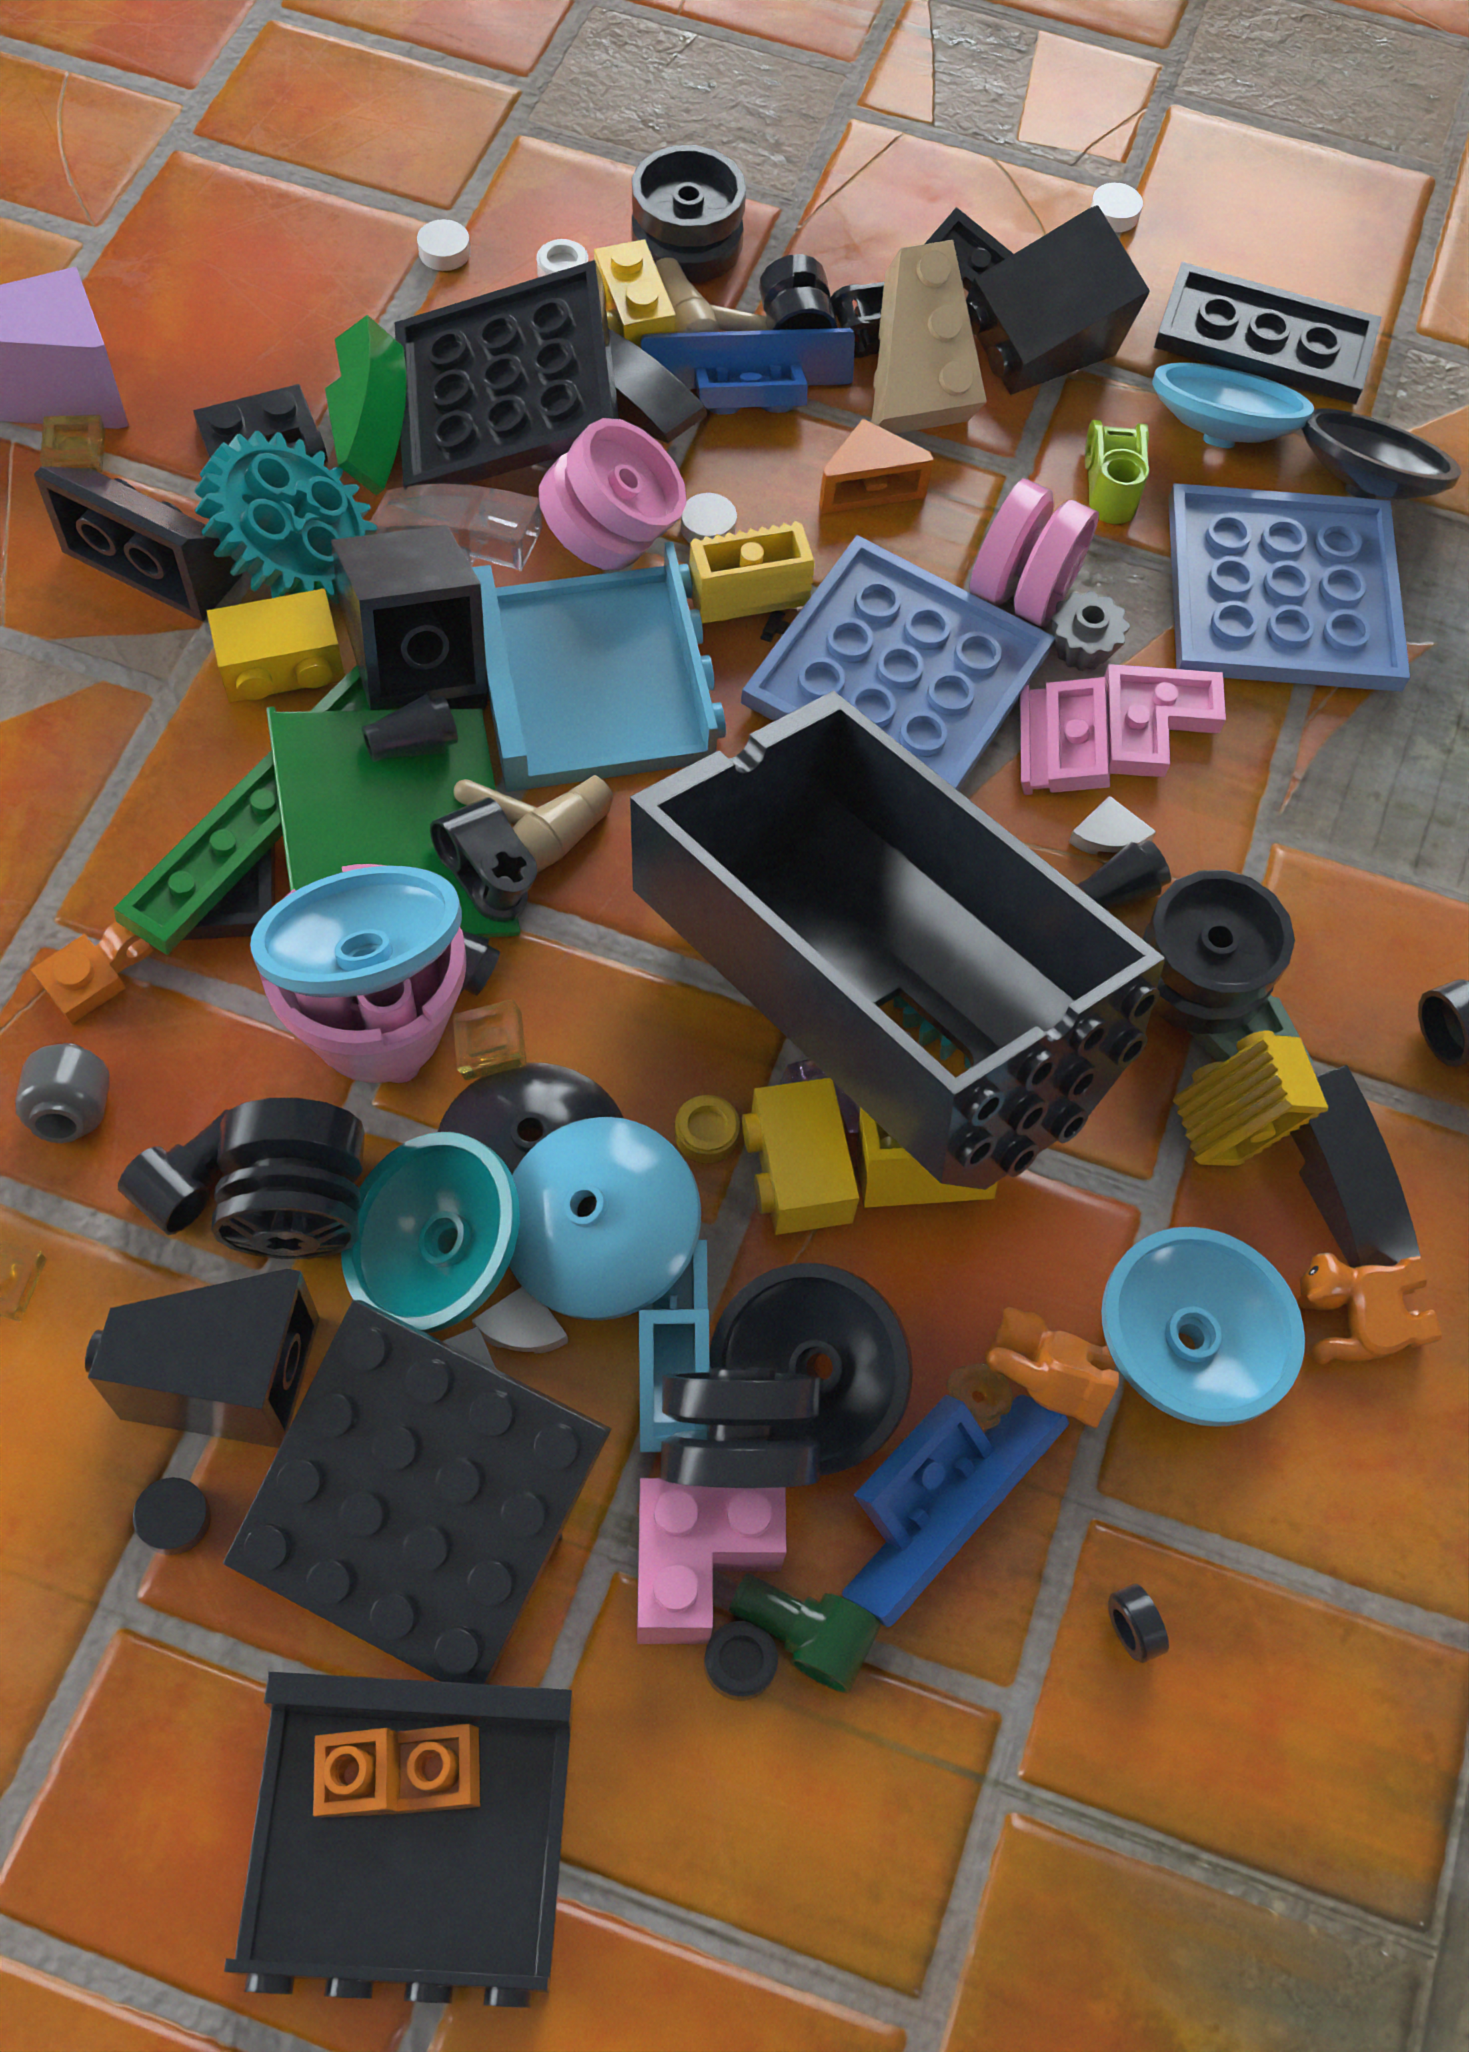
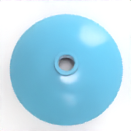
(1230, 403)
(357, 931)
(632, 1240)
(1226, 1302)

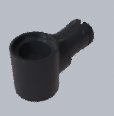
(174, 1183)

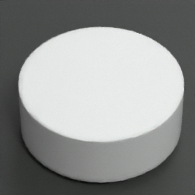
(1119, 204)
(443, 245)
(559, 256)
(707, 516)

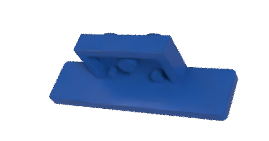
(755, 366)
(940, 1493)

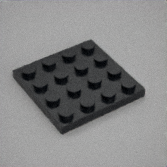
(505, 378)
(417, 1497)

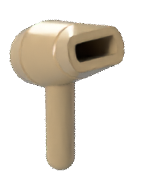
(693, 310)
(553, 827)

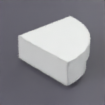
(1110, 829)
(521, 1325)

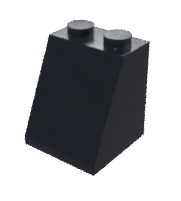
(1057, 303)
(411, 615)
(210, 1357)

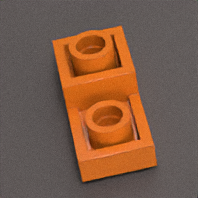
(396, 1771)

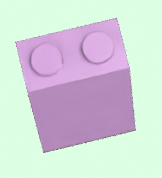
(54, 353)

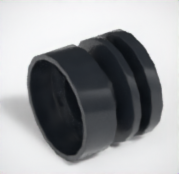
(288, 1179)

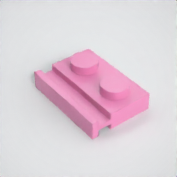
(1065, 736)

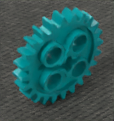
(278, 513)

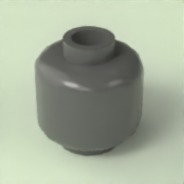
(62, 1092)

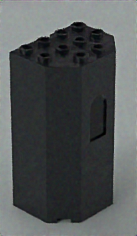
(853, 874)

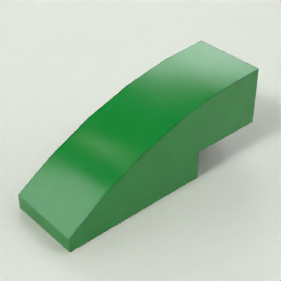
(367, 402)

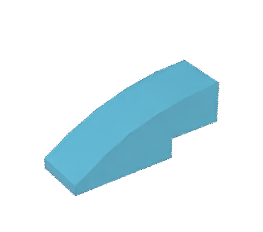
(670, 1342)

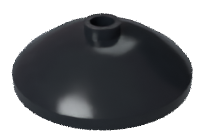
(1378, 456)
(526, 1097)
(815, 1310)

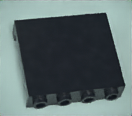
(408, 1893)

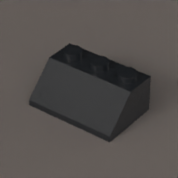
(135, 539)

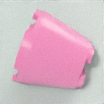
(378, 1033)

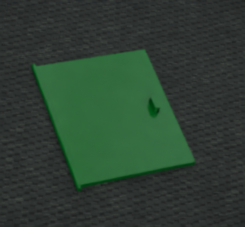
(359, 811)

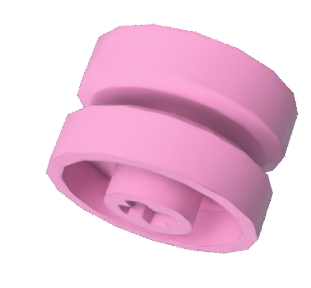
(612, 494)
(1033, 552)

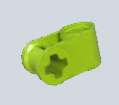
(1116, 469)

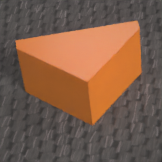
(874, 470)

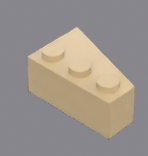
(927, 344)

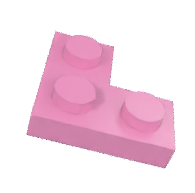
(1148, 704)

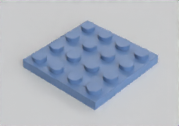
(1287, 587)
(907, 655)

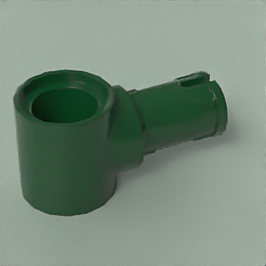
(824, 1636)

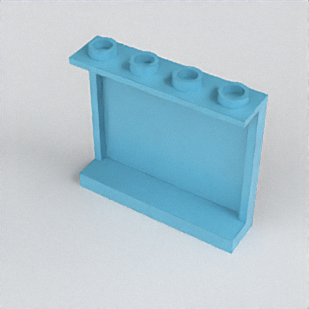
(598, 675)

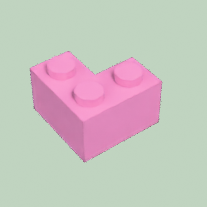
(687, 1537)

